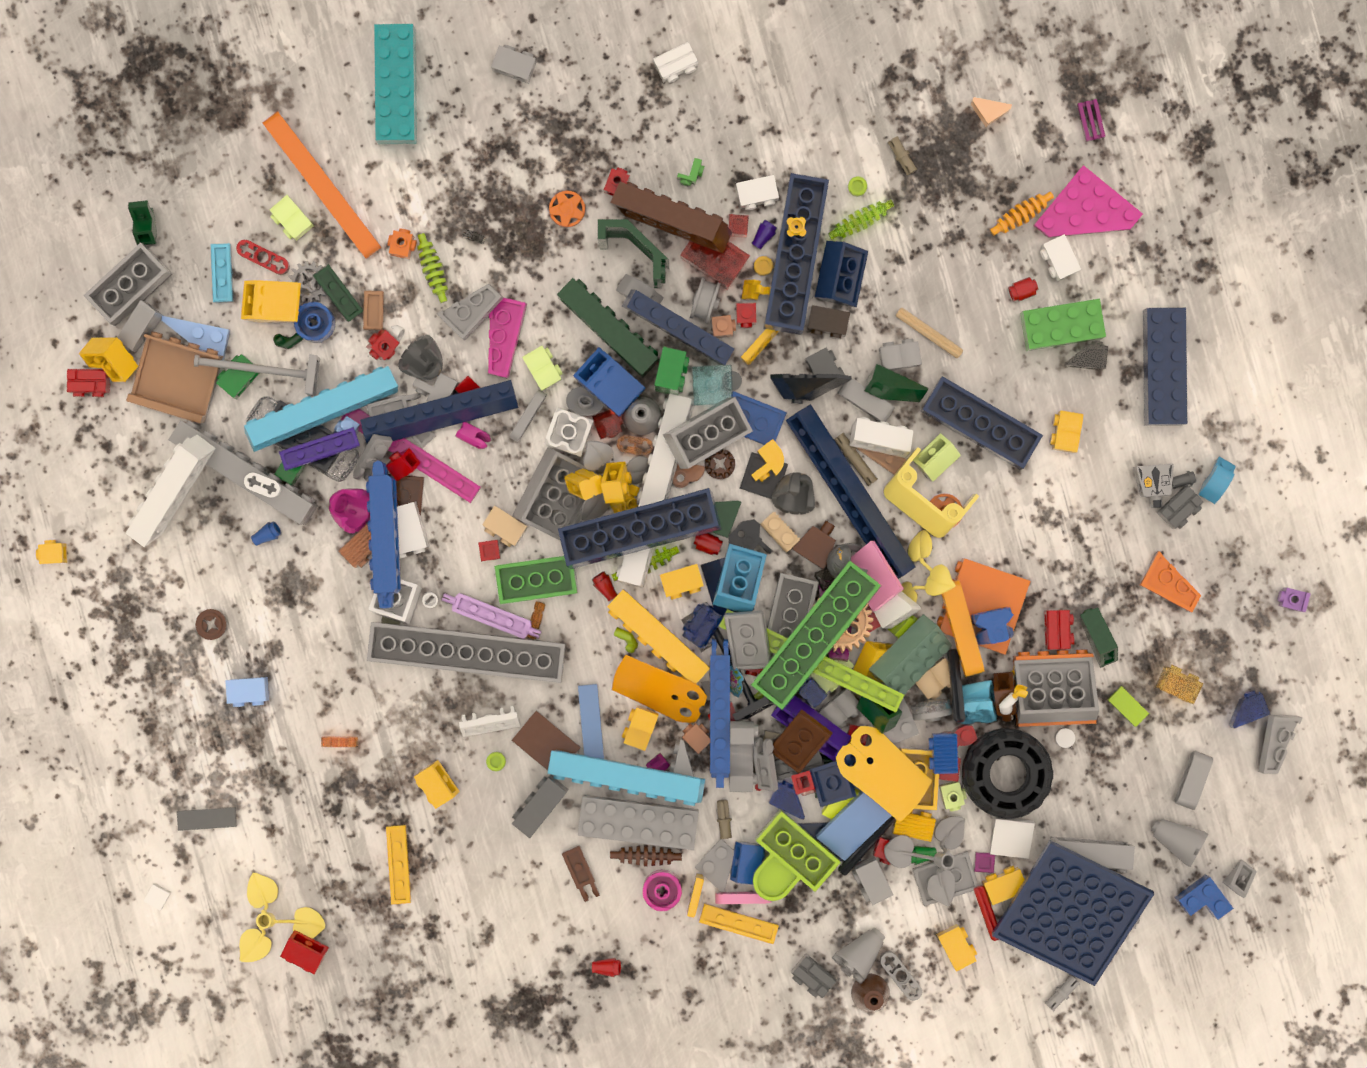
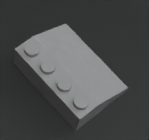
(546, 499)
(1056, 690)

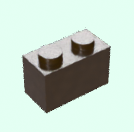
(828, 321)

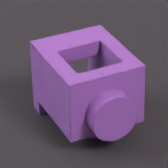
(1301, 603)

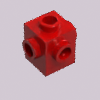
(384, 339)

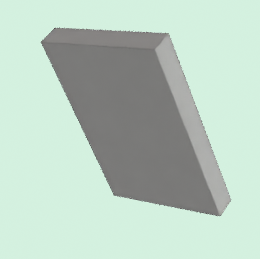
(748, 639)
(963, 873)

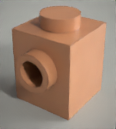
(723, 326)
(696, 736)

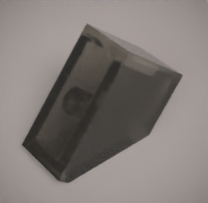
(1090, 357)

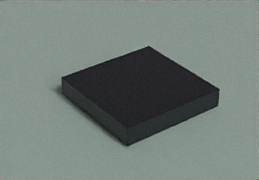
(760, 488)

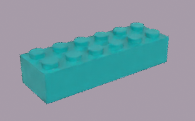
(395, 84)

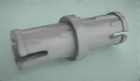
(1062, 993)

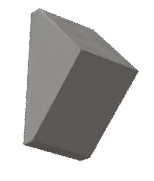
(1240, 878)

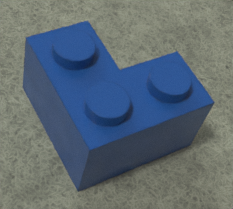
(1204, 893)

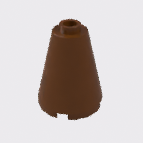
(871, 994)

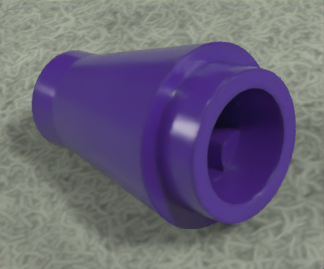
(764, 234)

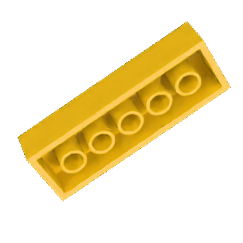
(655, 634)

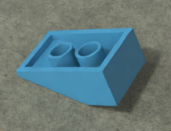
(739, 579)

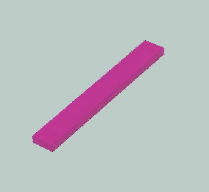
(429, 464)

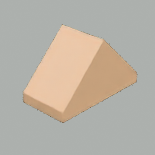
(989, 110)

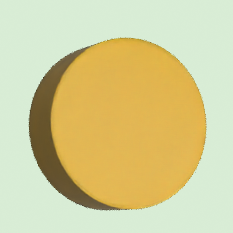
(763, 266)

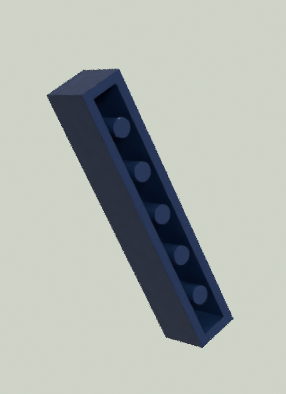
(678, 327)

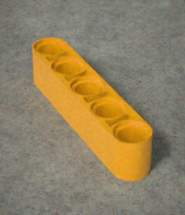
(963, 630)

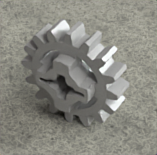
(303, 280)

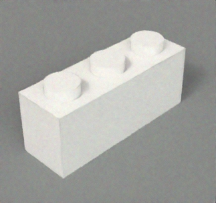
(881, 437)

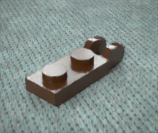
(580, 871)

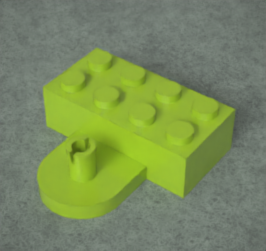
(791, 858)

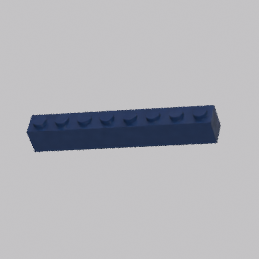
(442, 412)

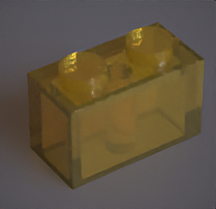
(1179, 684)

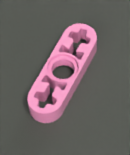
(739, 898)

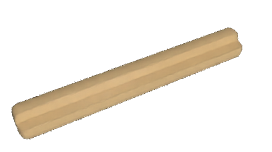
(929, 333)

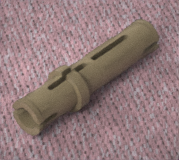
(856, 460)

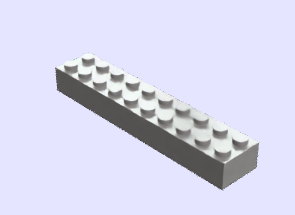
(466, 652)

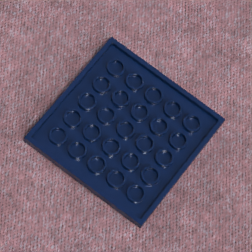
(1072, 913)

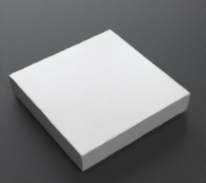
(1012, 837)

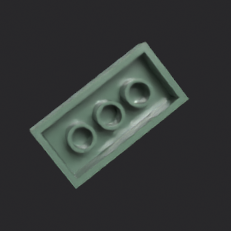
(911, 655)

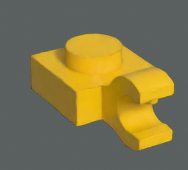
(753, 289)

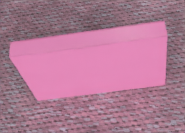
(878, 568)

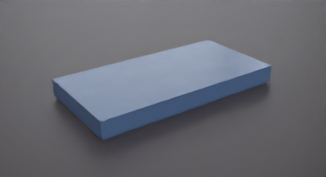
(853, 825)

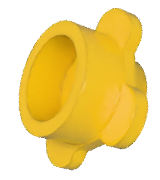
(792, 222)

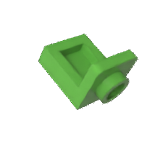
(696, 170)

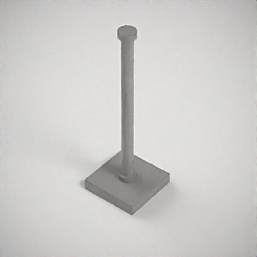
(310, 375)

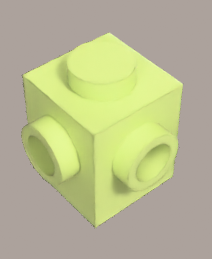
(952, 795)

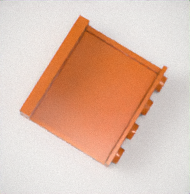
(985, 591)

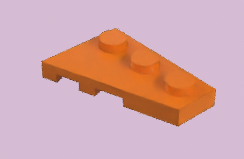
(1168, 583)

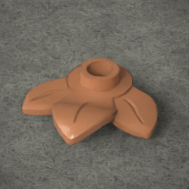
(690, 475)

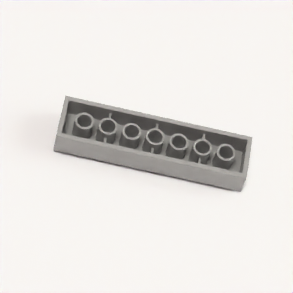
(236, 467)

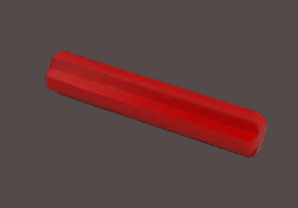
(986, 909)

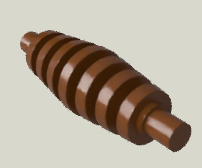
(622, 855)

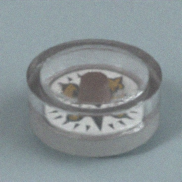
(931, 709)

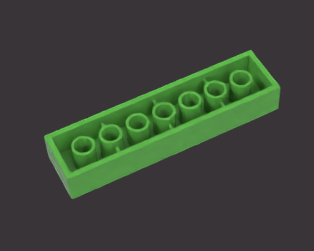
(816, 635)

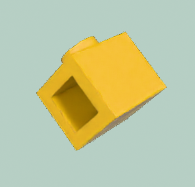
(51, 552)

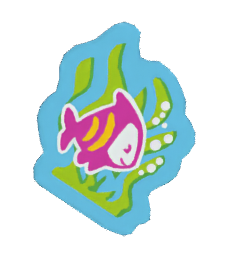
(736, 682)

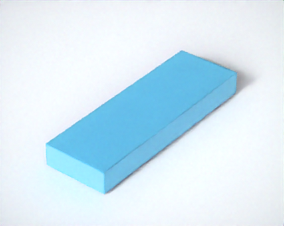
(221, 273)

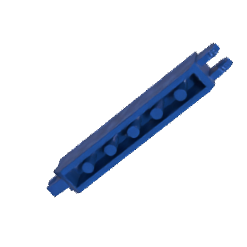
(384, 535)
(719, 714)

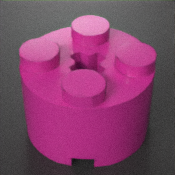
(669, 898)

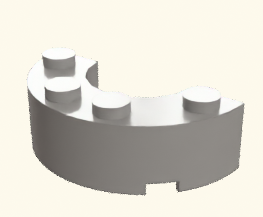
(741, 756)

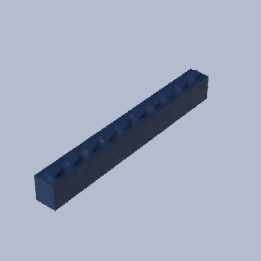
(848, 488)

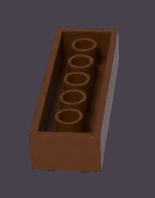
(671, 216)

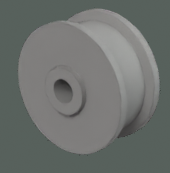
(705, 300)

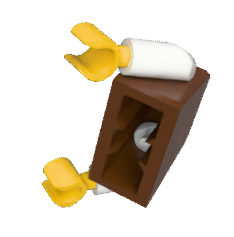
(1007, 694)

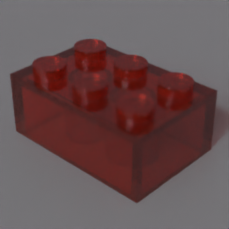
(715, 265)

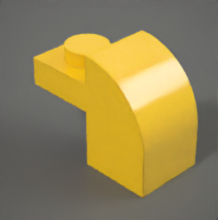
(772, 457)

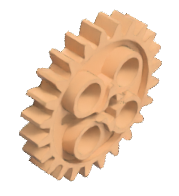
(861, 627)

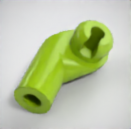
(629, 639)

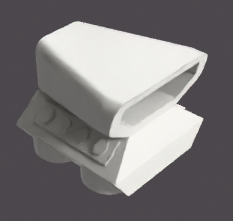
(569, 432)

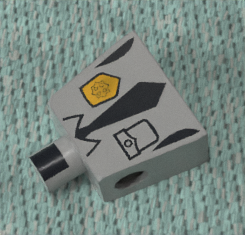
(1154, 482)

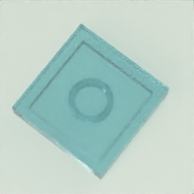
(712, 384)

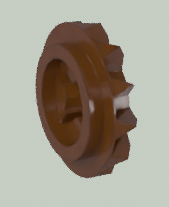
(720, 473)
(202, 626)

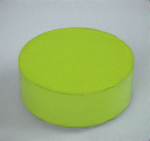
(857, 186)
(496, 761)

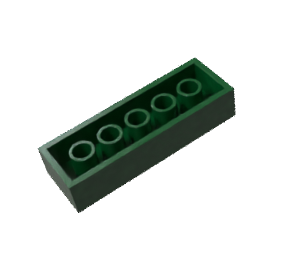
(607, 327)

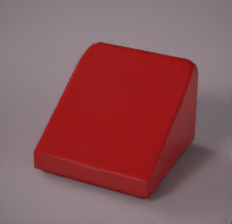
(466, 385)

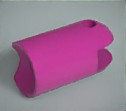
(473, 436)

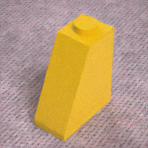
(869, 655)

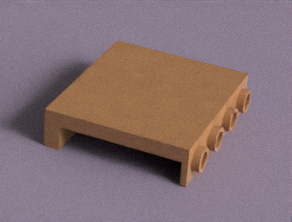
(171, 382)

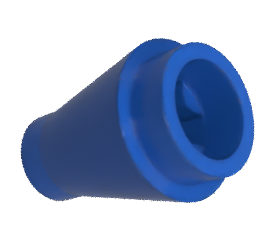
(267, 533)

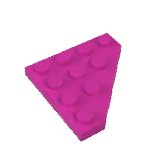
(1086, 208)

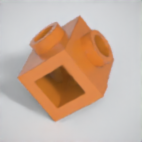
(404, 250)

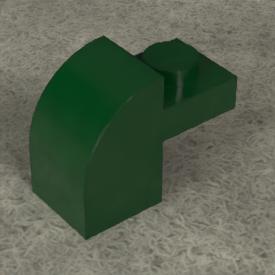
(144, 222)

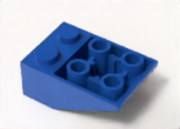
(608, 382)

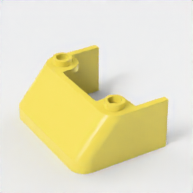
(903, 496)

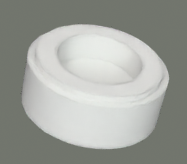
(1065, 737)

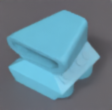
(979, 702)

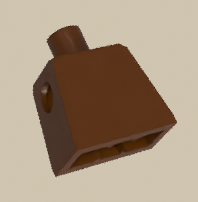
(816, 544)

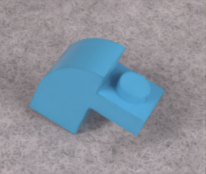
(1218, 480)

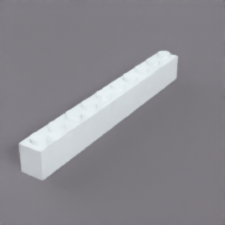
(656, 483)

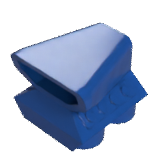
(993, 626)

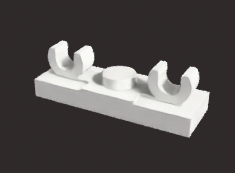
(489, 723)

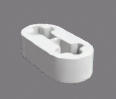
(260, 489)

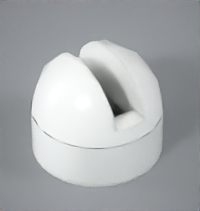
(397, 332)
(432, 603)

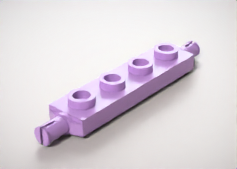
(491, 615)

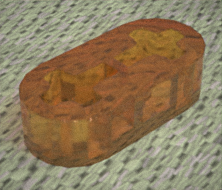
(636, 440)
(339, 741)

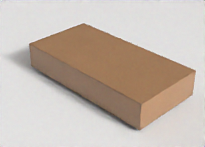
(373, 310)

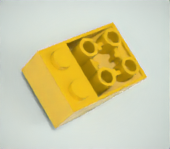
(270, 301)

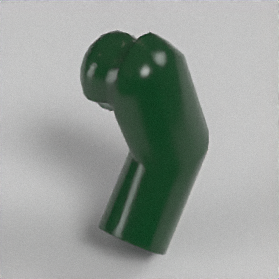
(287, 342)

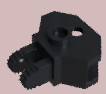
(751, 538)

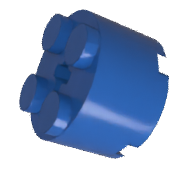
(325, 319)

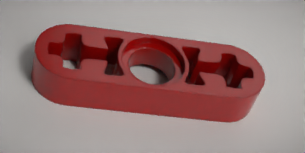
(252, 246)

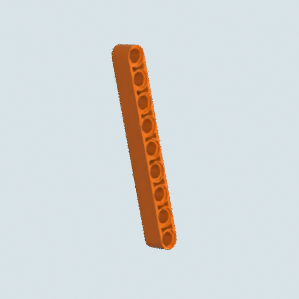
(321, 185)

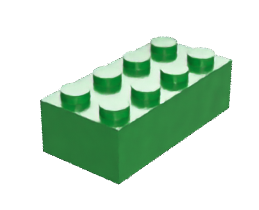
(670, 371)

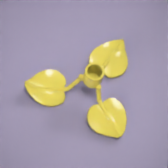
(939, 579)
(260, 892)

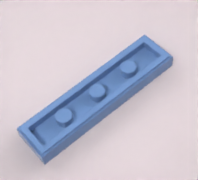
(591, 720)

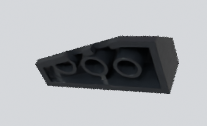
(806, 386)

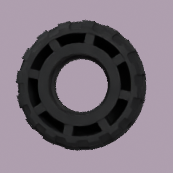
(980, 760)

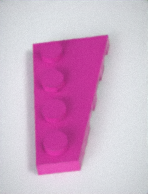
(504, 333)

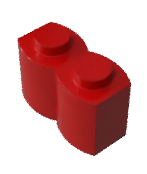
(965, 735)

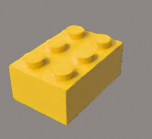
(920, 758)

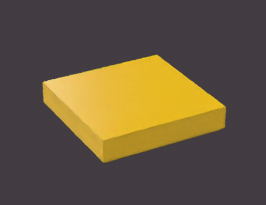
(695, 895)

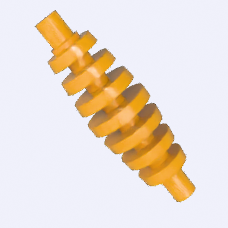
(1021, 213)

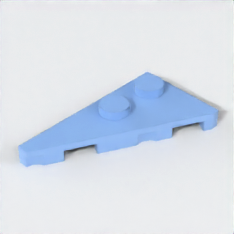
(200, 334)

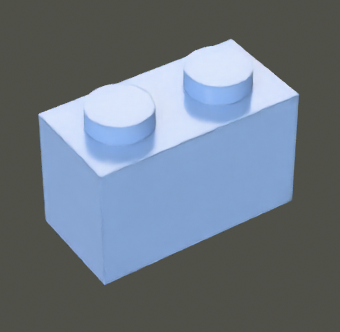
(247, 690)

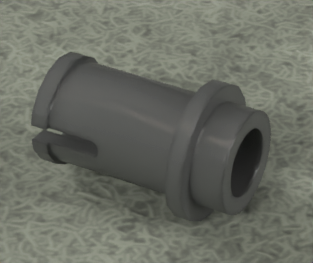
(1184, 479)

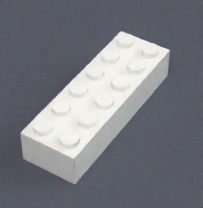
(169, 490)

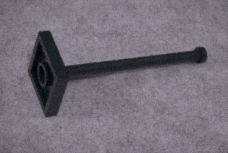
(754, 705)

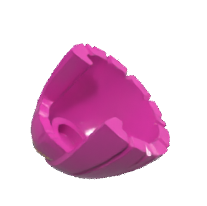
(349, 509)

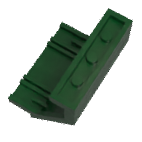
(625, 229)

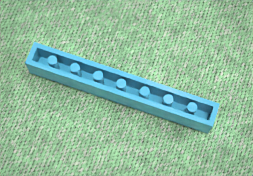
(320, 408)
(626, 776)

